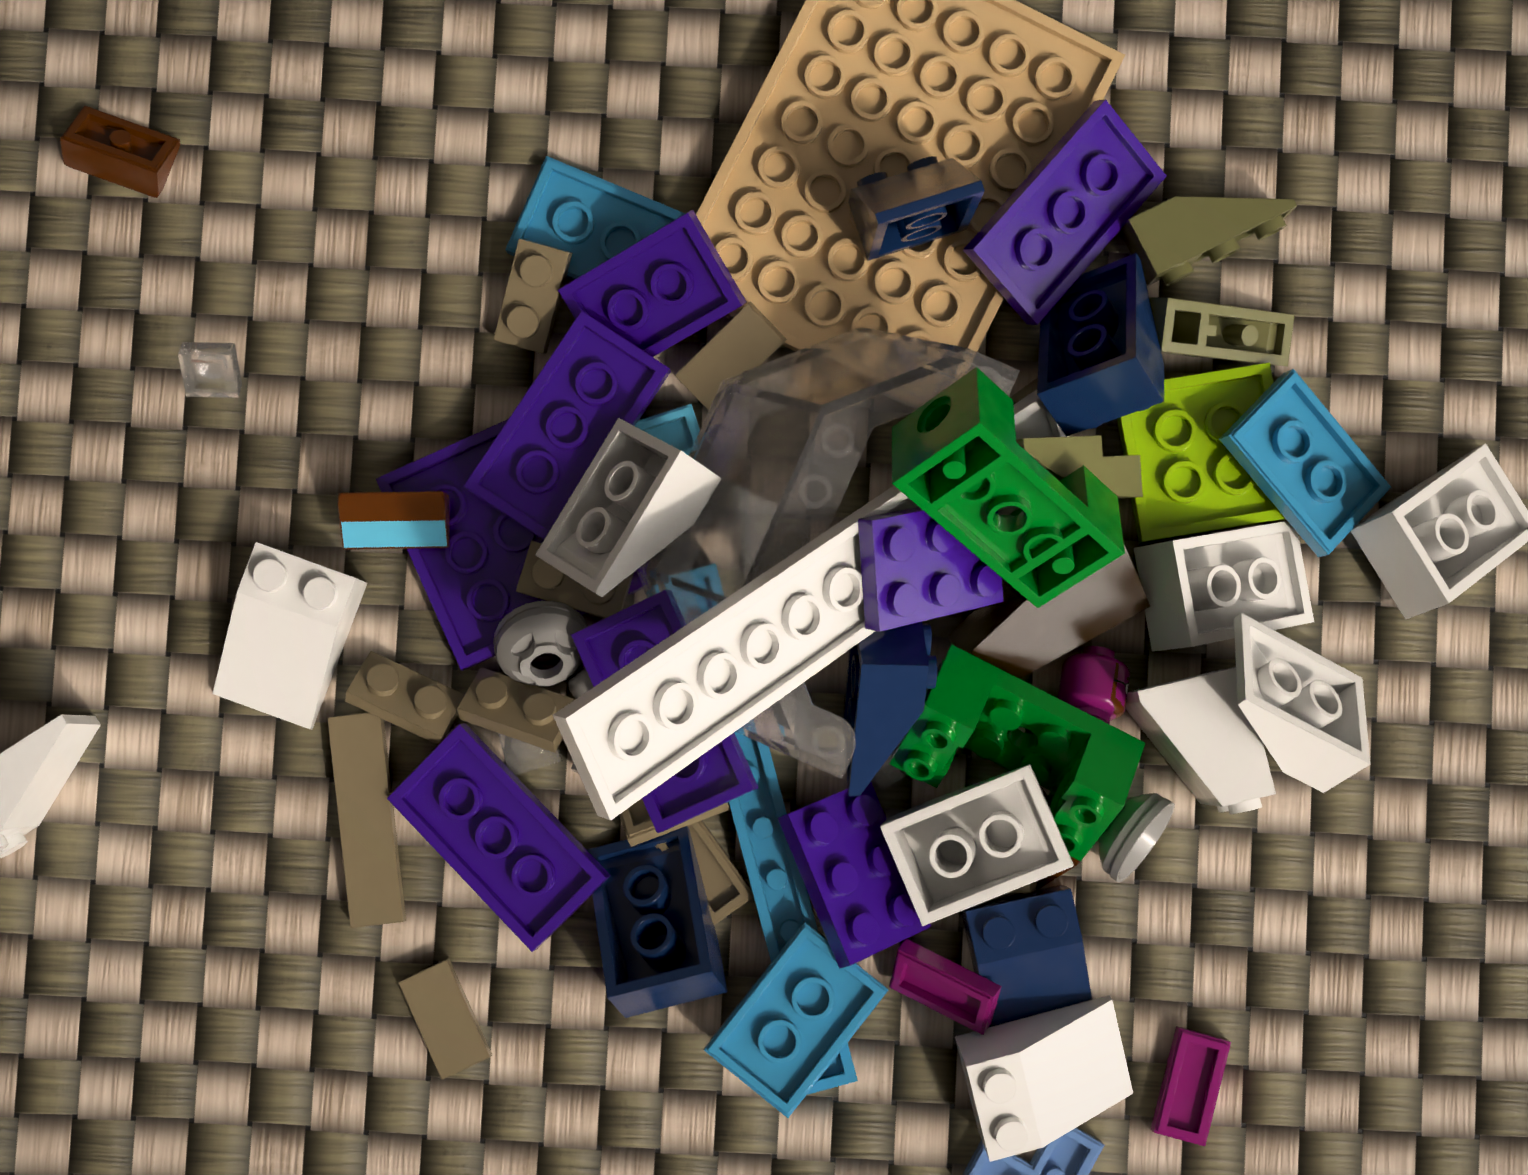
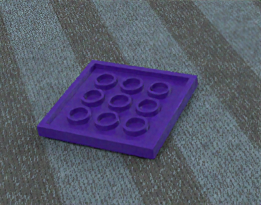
(479, 574)

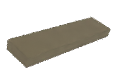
(366, 820)

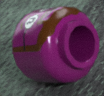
(1095, 683)

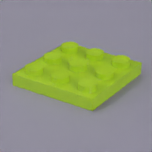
(1185, 469)

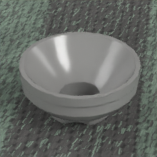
(538, 630)
(1133, 834)

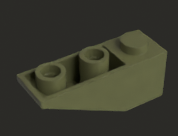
(1193, 228)

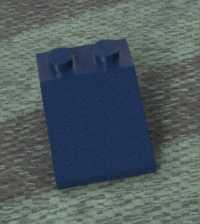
(914, 205)
(1100, 349)
(885, 695)
(655, 926)
(1031, 950)

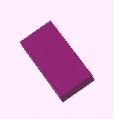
(944, 986)
(1190, 1086)

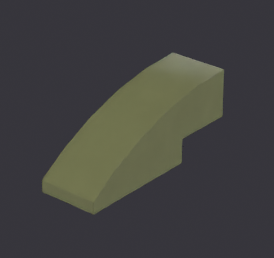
(1067, 454)

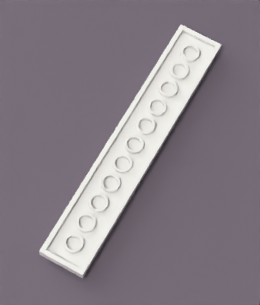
(733, 658)

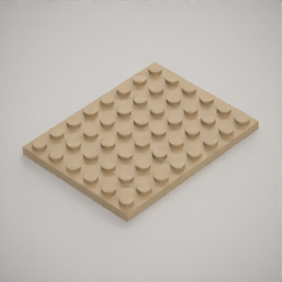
(870, 94)

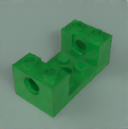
(964, 464)
(1071, 752)

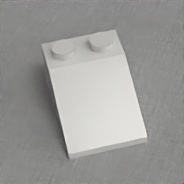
(626, 508)
(1445, 533)
(1211, 578)
(286, 635)
(1301, 706)
(36, 772)
(975, 844)
(1043, 1075)

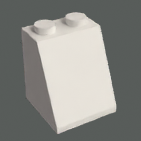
(1206, 739)

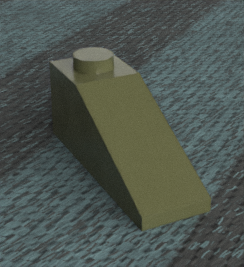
(1222, 331)

